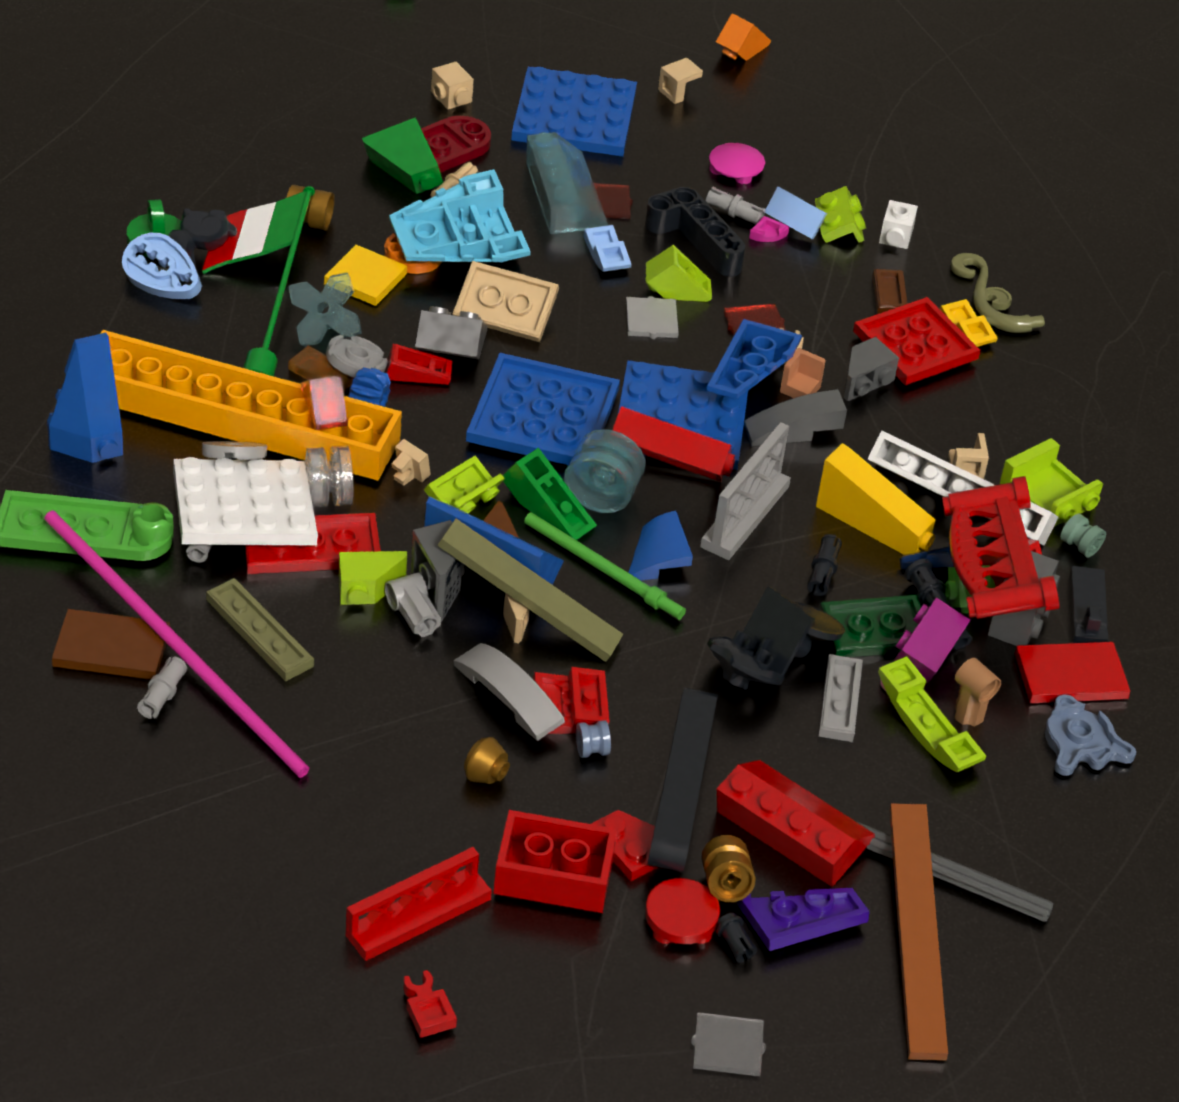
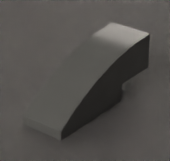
(803, 415)

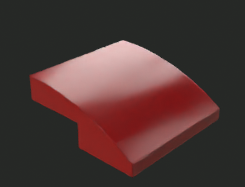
(577, 696)

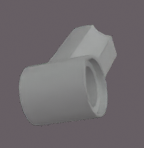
(411, 597)

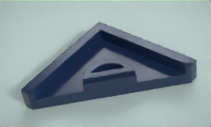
(939, 558)

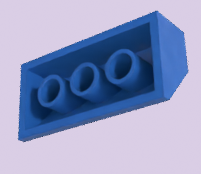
(532, 557)

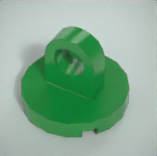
(153, 222)

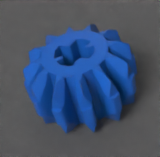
(371, 386)

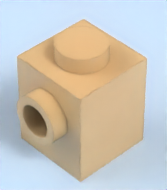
(452, 85)

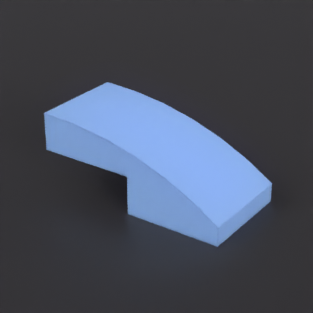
(795, 212)
(606, 248)

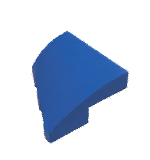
(660, 547)

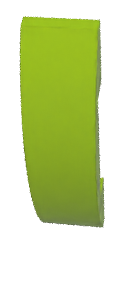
(925, 720)

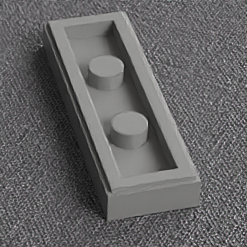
(840, 698)

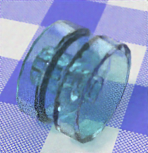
(605, 471)

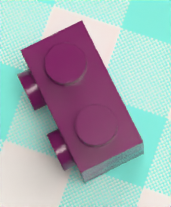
(932, 638)

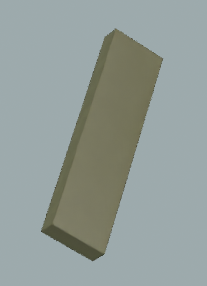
(260, 629)

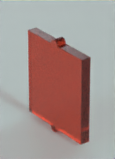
(614, 200)
(762, 314)

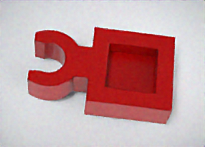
(428, 1008)

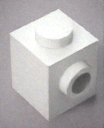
(898, 224)

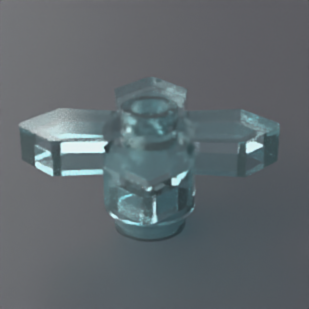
(315, 324)

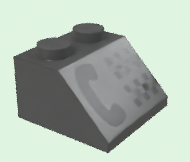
(438, 568)

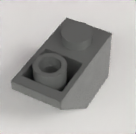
(869, 368)

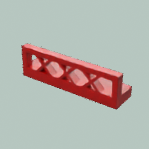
(419, 907)

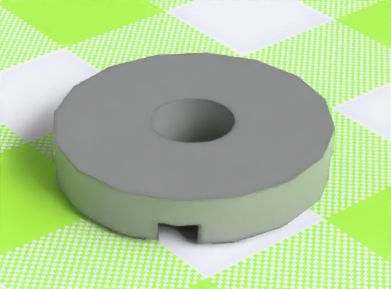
(354, 354)
(233, 449)

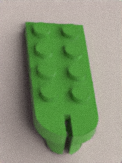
(107, 526)

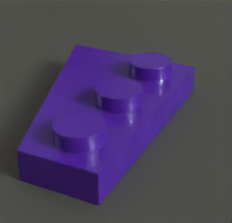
(794, 919)

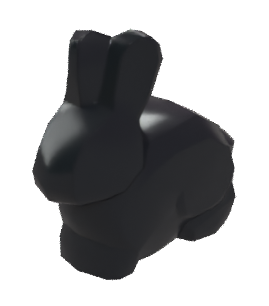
(202, 231)

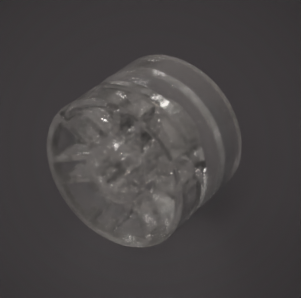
(329, 475)

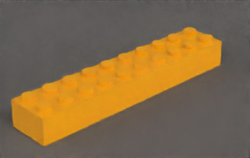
(244, 405)

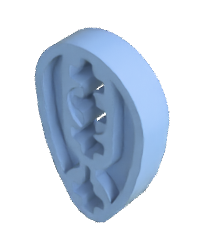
(169, 254)

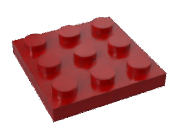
(920, 338)

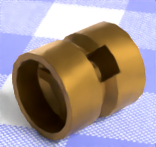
(319, 208)
(728, 868)

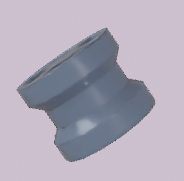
(593, 738)

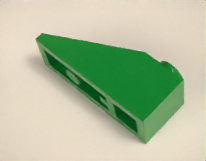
(546, 495)

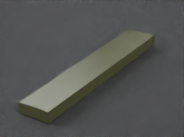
(530, 590)

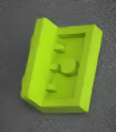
(842, 215)
(465, 485)

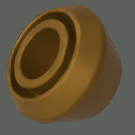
(486, 761)

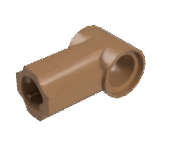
(975, 691)

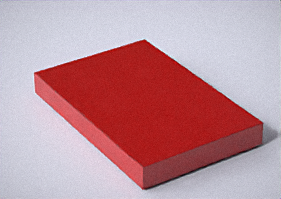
(1072, 669)

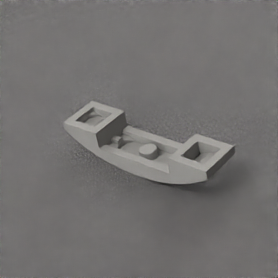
(513, 687)

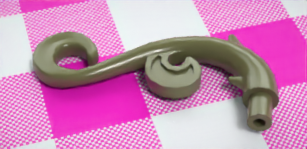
(1000, 297)

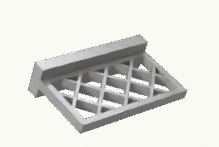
(749, 496)

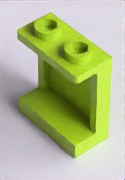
(1051, 483)

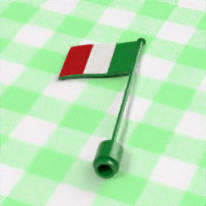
(259, 233)

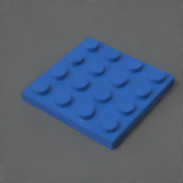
(579, 107)
(683, 400)
(540, 406)

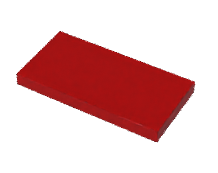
(335, 535)

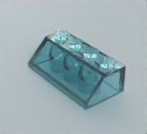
(563, 184)

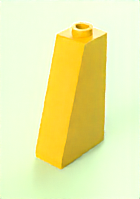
(872, 504)

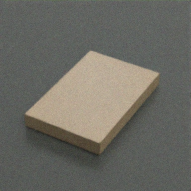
(507, 300)

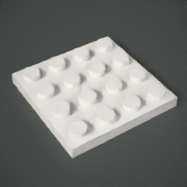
(244, 502)

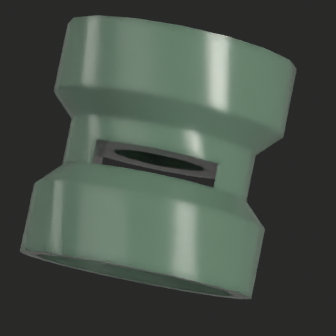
(1083, 535)

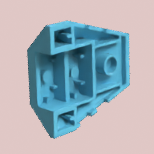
(460, 224)

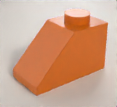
(741, 39)

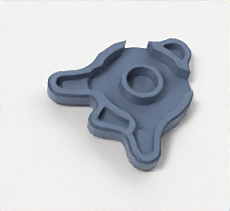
(1083, 737)

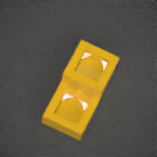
(974, 327)

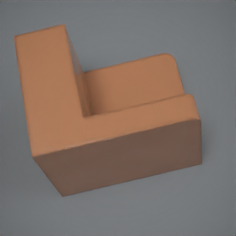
(802, 374)

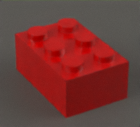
(555, 861)

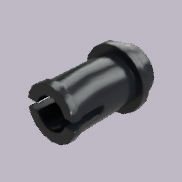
(731, 929)

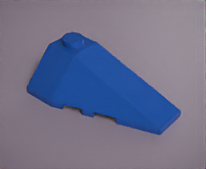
(752, 357)

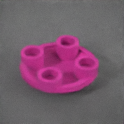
(736, 161)

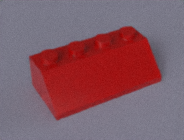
(792, 820)

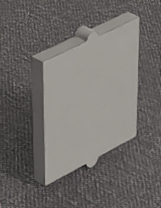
(652, 317)

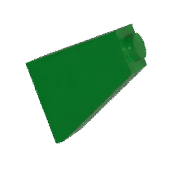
(404, 155)

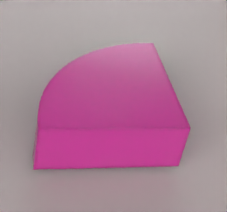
(768, 230)

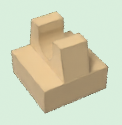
(410, 463)

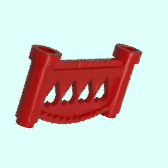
(1023, 588)

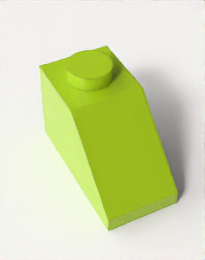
(677, 277)
(365, 574)

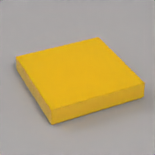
(370, 273)

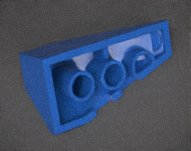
(87, 407)

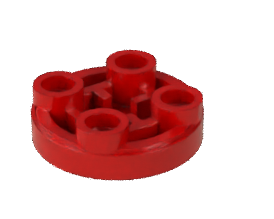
(682, 912)

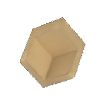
(674, 78)
(970, 459)

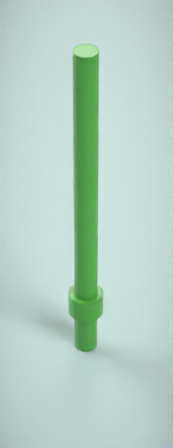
(652, 595)

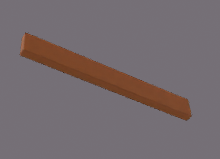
(918, 933)

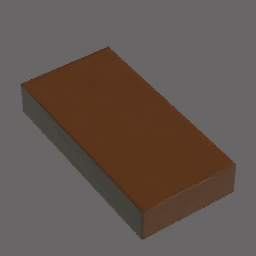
(889, 289)

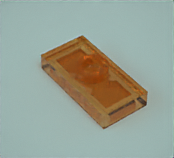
(314, 365)

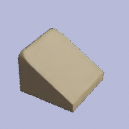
(516, 617)

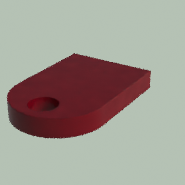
(453, 142)

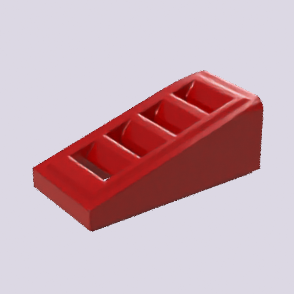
(417, 366)

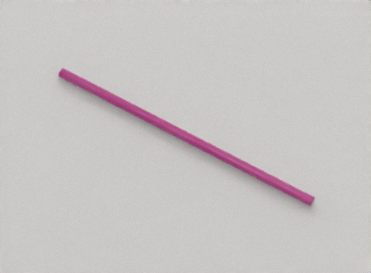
(278, 746)

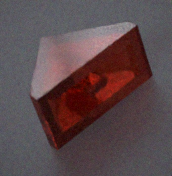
(325, 402)

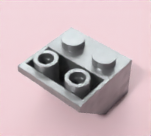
(451, 334)

